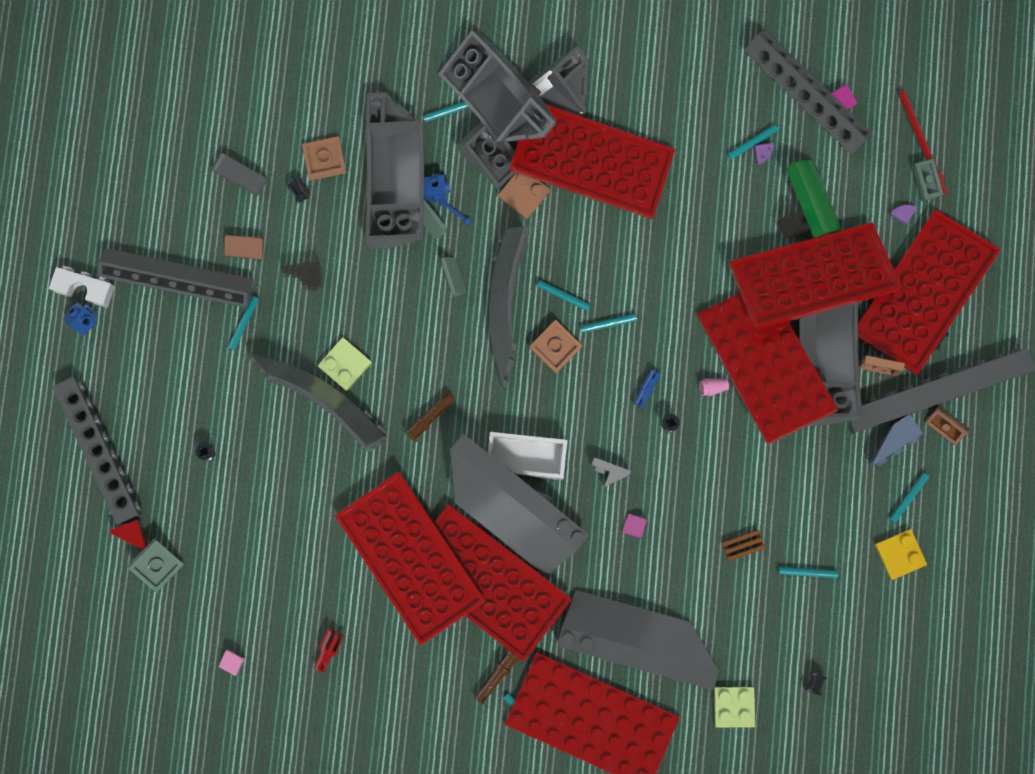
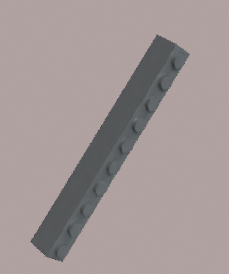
(944, 389)

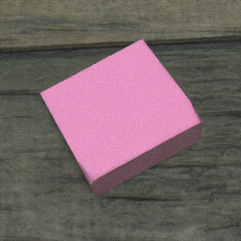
(231, 662)

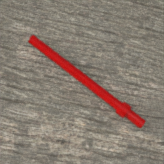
(919, 134)

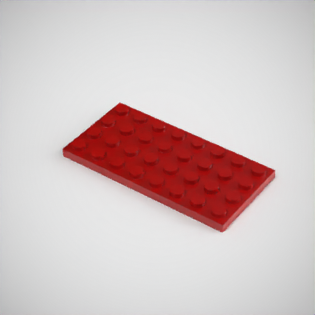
(597, 163)
(814, 276)
(936, 283)
(767, 370)
(410, 558)
(517, 598)
(591, 719)

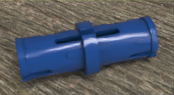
(646, 388)

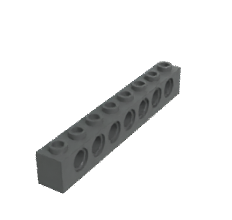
(818, 93)
(64, 393)

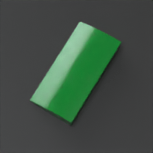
(813, 198)

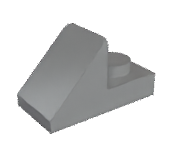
(615, 472)

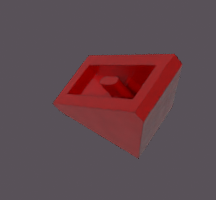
(131, 533)

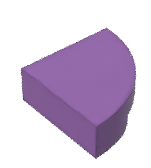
(763, 152)
(903, 213)

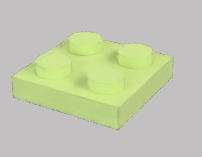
(734, 706)

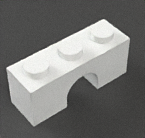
(66, 281)

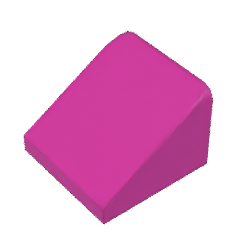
(845, 96)
(634, 526)

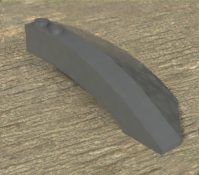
(561, 86)
(496, 91)
(393, 174)
(501, 298)
(832, 347)
(325, 396)
(511, 508)
(637, 639)

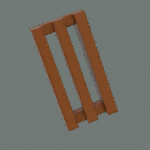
(759, 540)

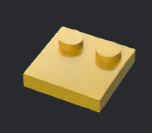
(900, 554)

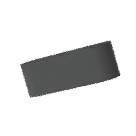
(239, 174)

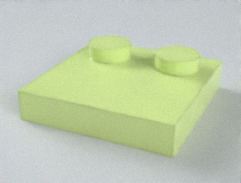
(344, 364)

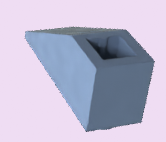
(896, 437)

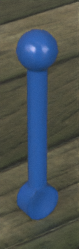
(467, 221)

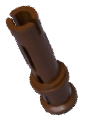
(423, 423)
(502, 668)

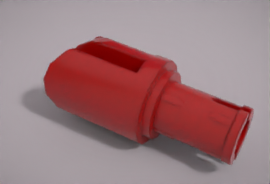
(329, 648)

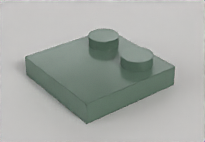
(155, 565)

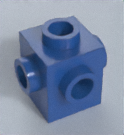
(436, 188)
(81, 318)

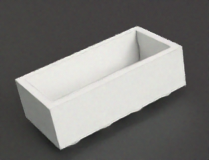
(529, 454)

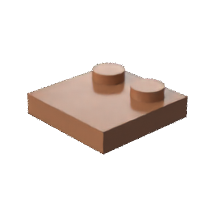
(324, 158)
(524, 194)
(555, 346)
(881, 365)

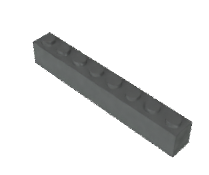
(175, 277)

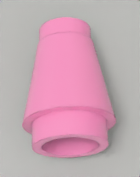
(712, 386)

